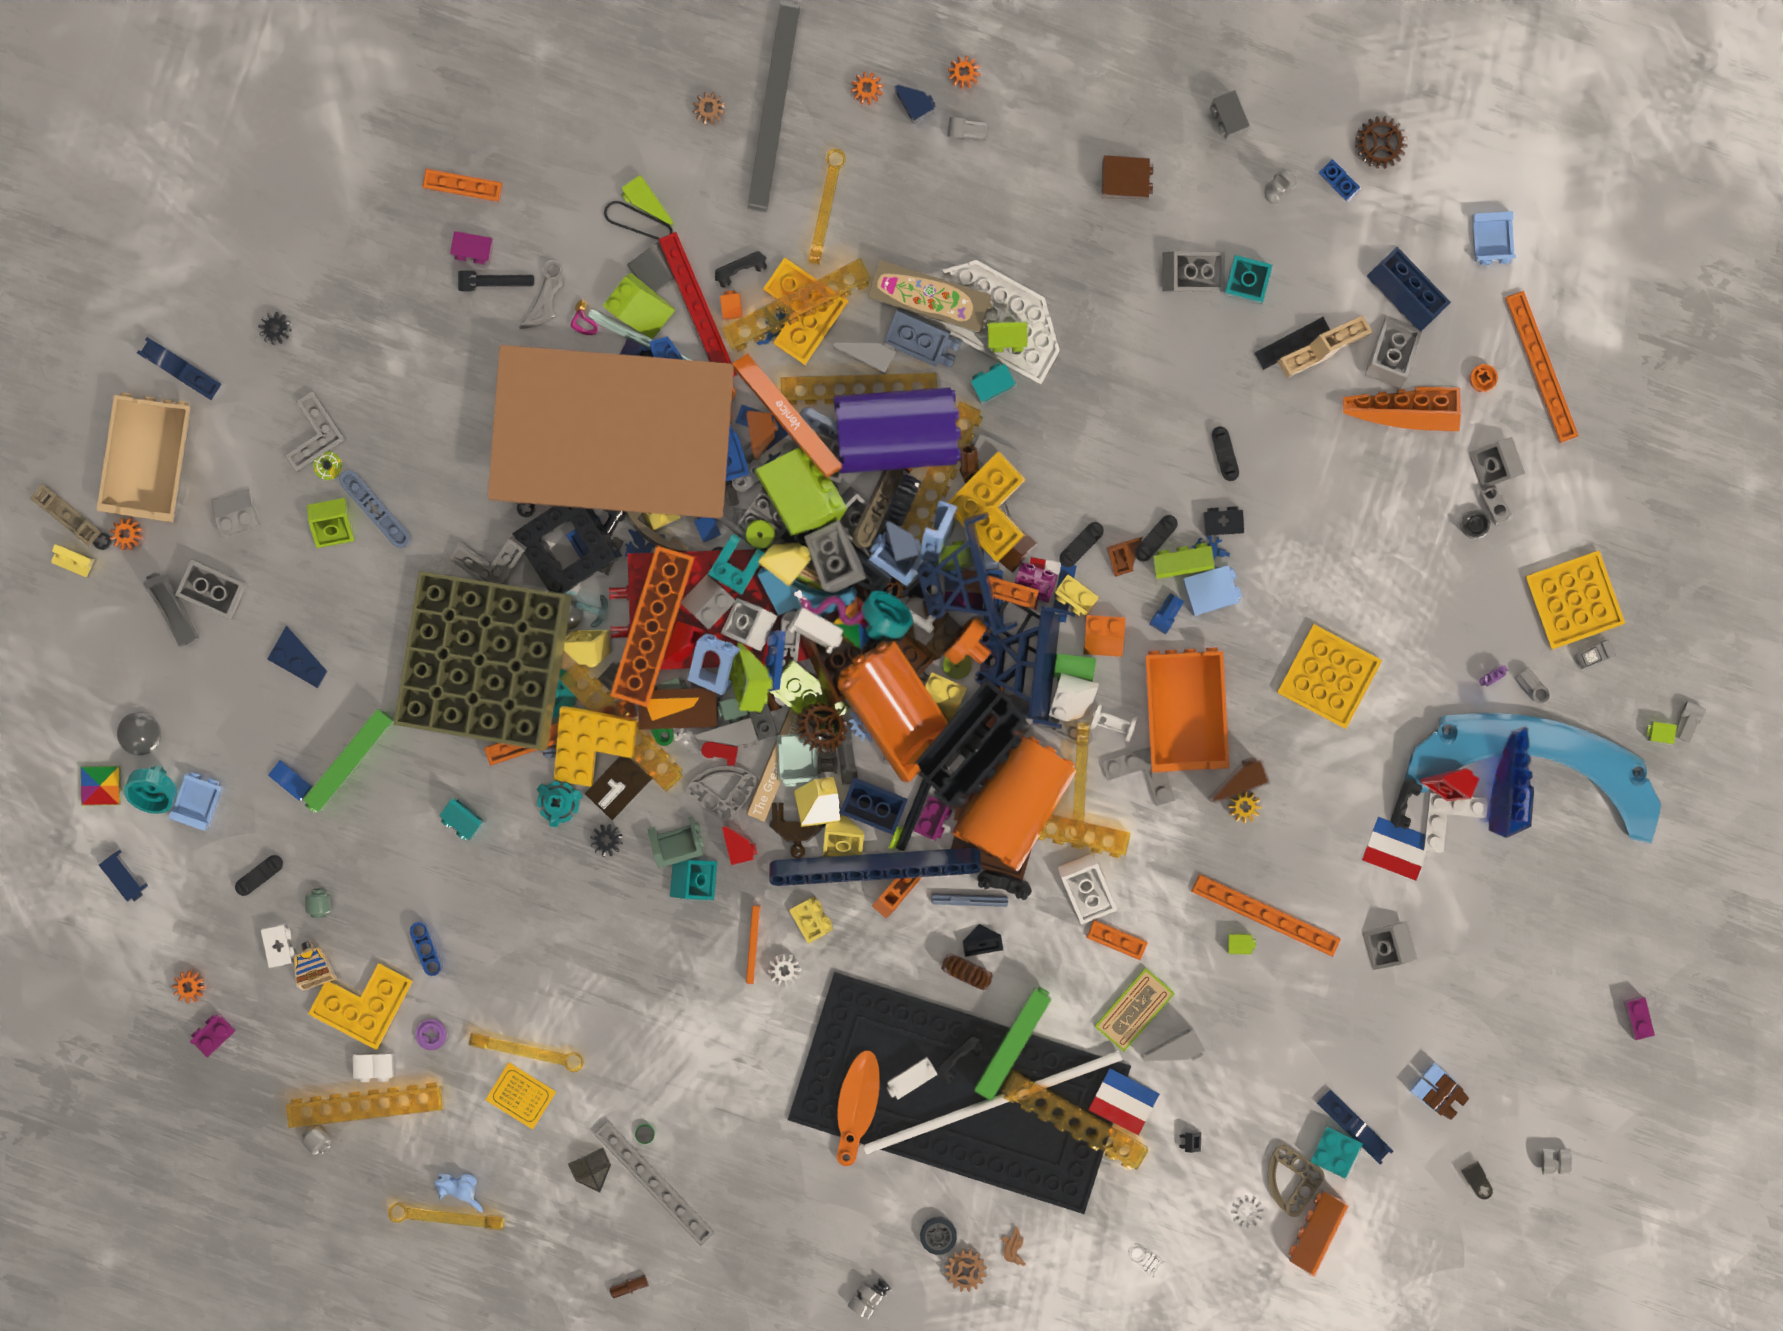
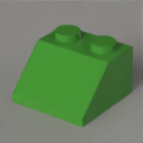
(1075, 666)

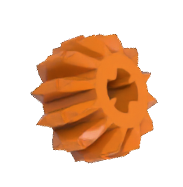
(963, 65)
(874, 86)
(133, 533)
(195, 986)

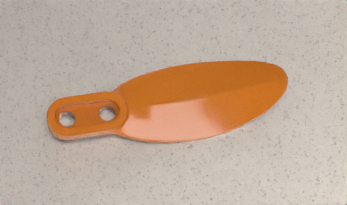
(857, 1104)

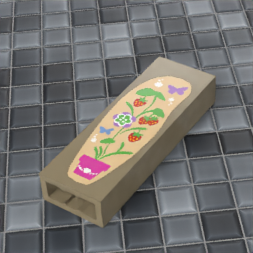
(930, 297)

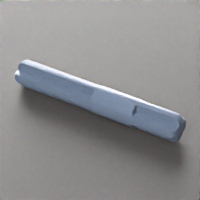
(969, 900)

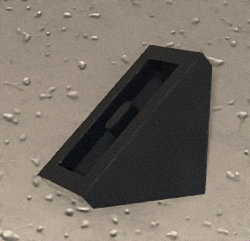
(915, 588)
(982, 941)

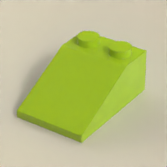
(639, 306)
(749, 680)

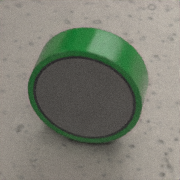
(644, 1134)

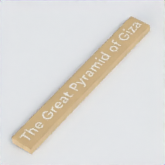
(768, 782)

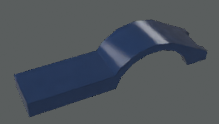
(179, 368)
(1354, 1126)

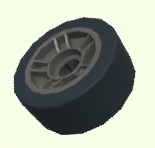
(942, 1245)

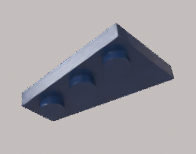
(297, 659)

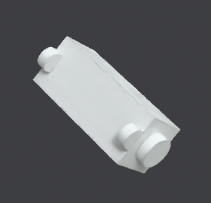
(816, 629)
(911, 1078)

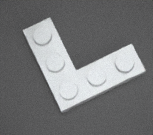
(1437, 817)

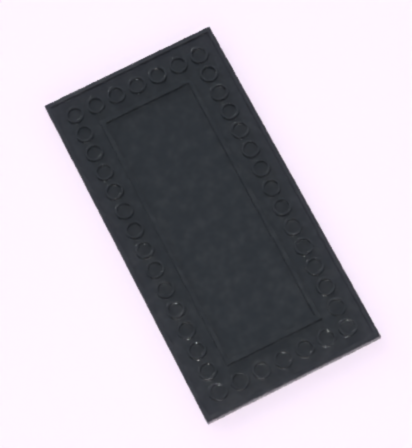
(993, 1146)

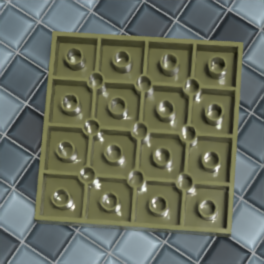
(482, 660)

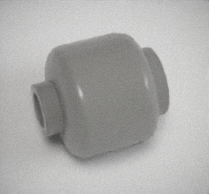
(316, 1140)

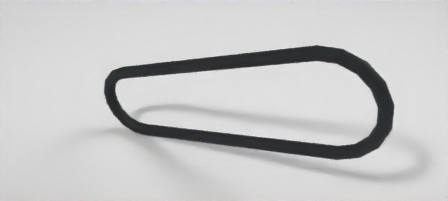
(638, 211)

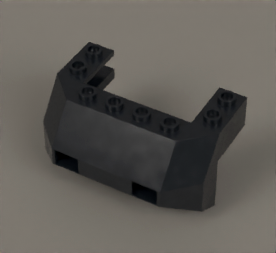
(976, 742)

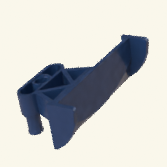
(929, 576)
(1043, 666)

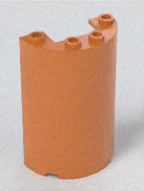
(893, 706)
(1187, 710)
(1016, 802)

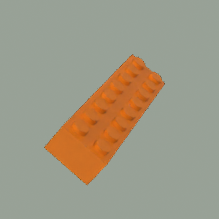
(652, 626)

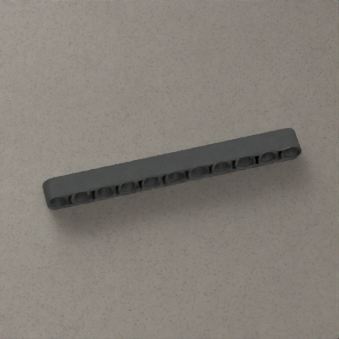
(773, 106)

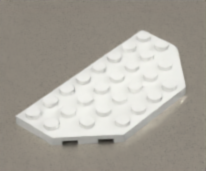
(1010, 304)

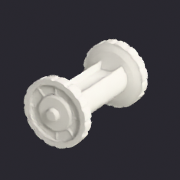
(1113, 723)

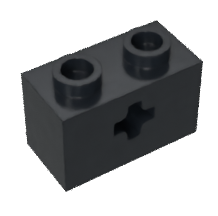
(1234, 526)

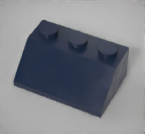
(873, 806)

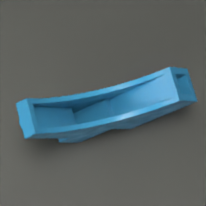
(783, 596)

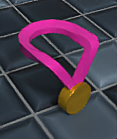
(579, 308)

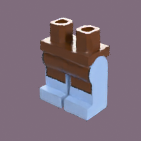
(1443, 1096)

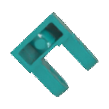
(728, 574)

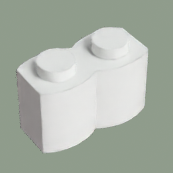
(373, 1066)

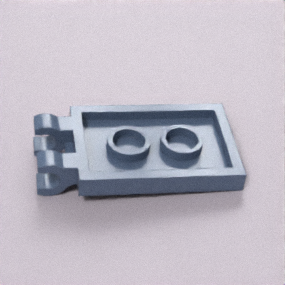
(921, 339)

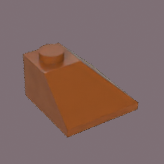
(761, 431)

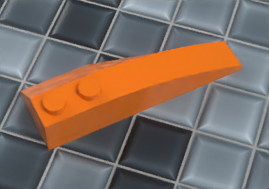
(1417, 409)

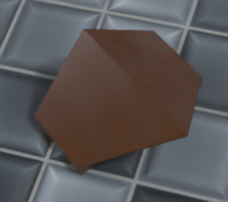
(1018, 553)

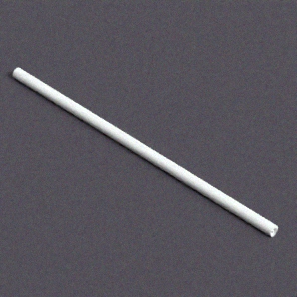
(988, 1104)

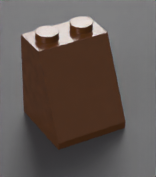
(1126, 177)

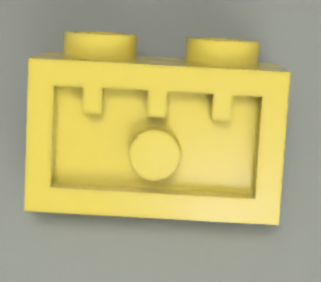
(72, 560)
(1076, 595)
(811, 919)

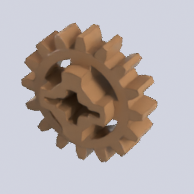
(961, 1263)

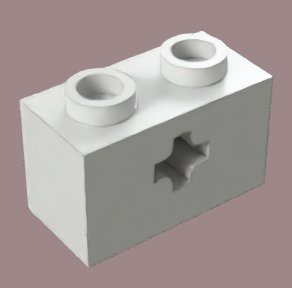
(274, 955)

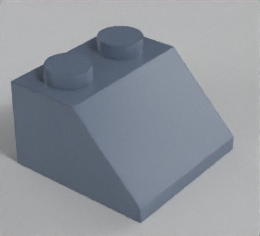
(902, 542)

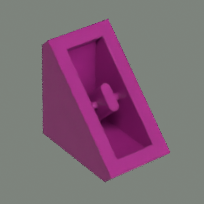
(976, 599)

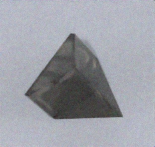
(591, 1169)

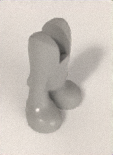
(1274, 189)

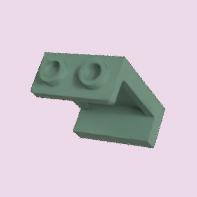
(676, 844)

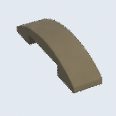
(66, 515)
(674, 544)

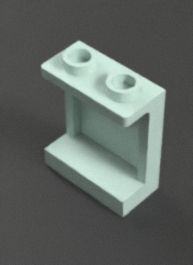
(795, 760)

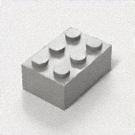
(211, 589)

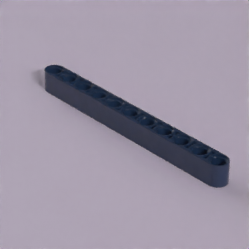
(874, 866)

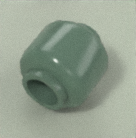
(317, 903)

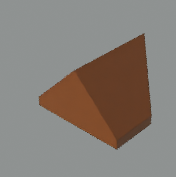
(1123, 556)

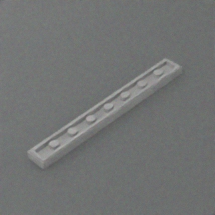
(654, 1183)

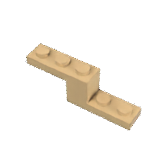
(1324, 346)

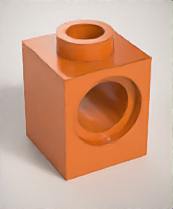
(731, 305)

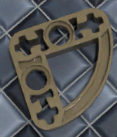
(1305, 1181)

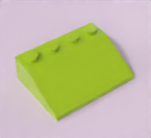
(801, 492)

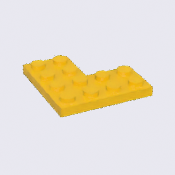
(806, 335)
(985, 494)
(585, 733)
(366, 1016)

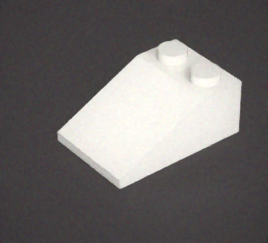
(1087, 888)

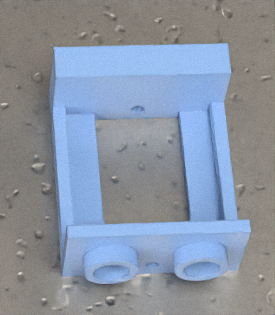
(715, 682)

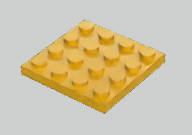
(1575, 600)
(1329, 676)

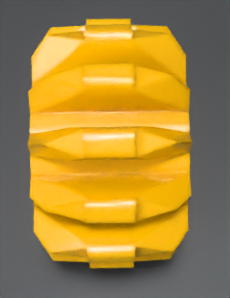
(1239, 811)

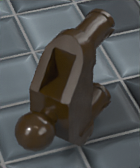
(792, 831)

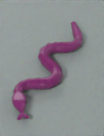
(805, 603)

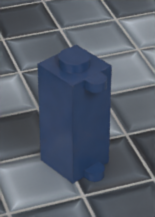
(122, 877)

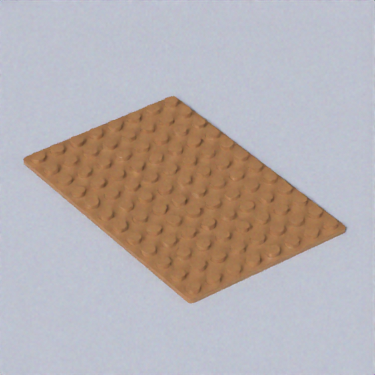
(610, 431)

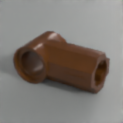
(969, 462)

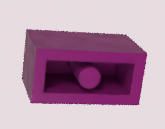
(471, 247)
(1639, 1018)

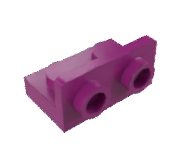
(1037, 579)
(932, 819)
(212, 1035)

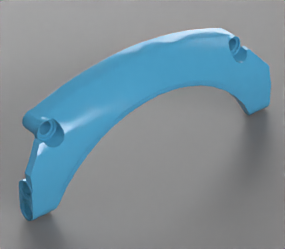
(1602, 761)

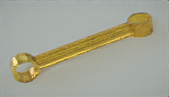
(825, 208)
(1080, 777)
(486, 1042)
(487, 1222)

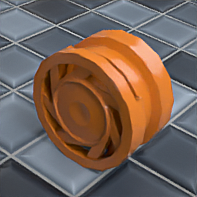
(1483, 378)

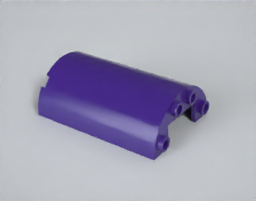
(897, 430)

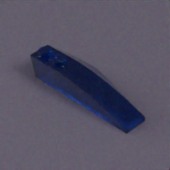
(1511, 791)

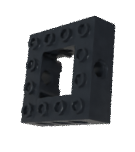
(591, 530)

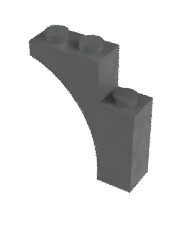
(171, 608)

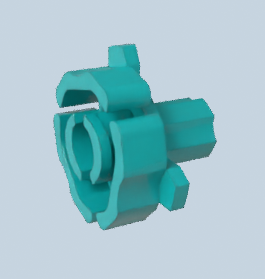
(565, 804)

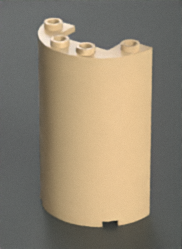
(143, 457)

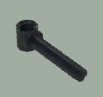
(469, 280)

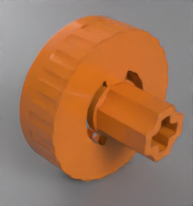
(969, 643)

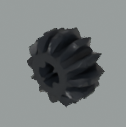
(271, 334)
(612, 836)

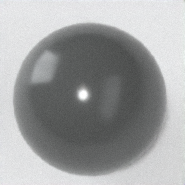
(138, 733)

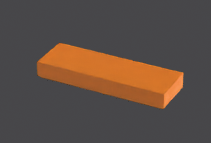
(1117, 940)

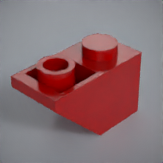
(683, 642)

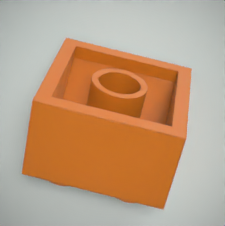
(1104, 635)

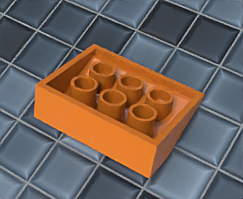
(1318, 1232)

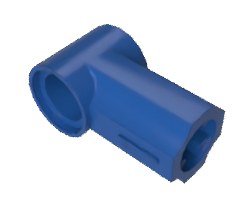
(1165, 616)

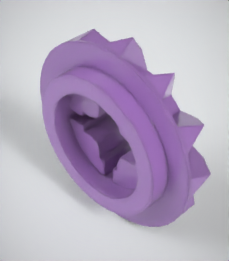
(1493, 676)
(437, 1041)

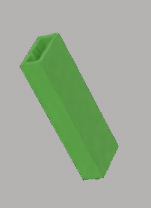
(349, 761)
(1013, 1043)

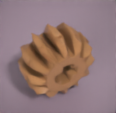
(701, 108)

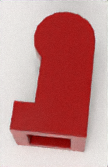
(713, 749)

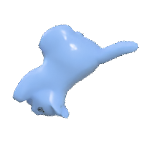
(460, 1188)

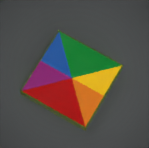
(857, 633)
(100, 785)

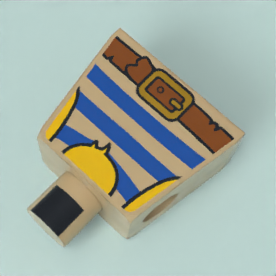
(312, 967)

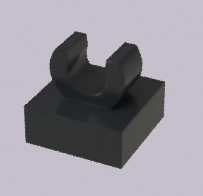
(1192, 1142)

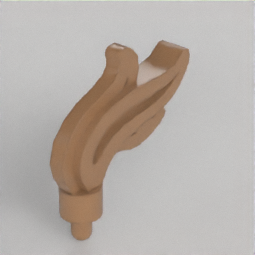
(1011, 1247)

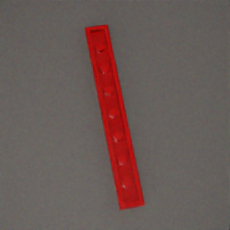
(694, 299)

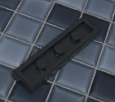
(1293, 342)

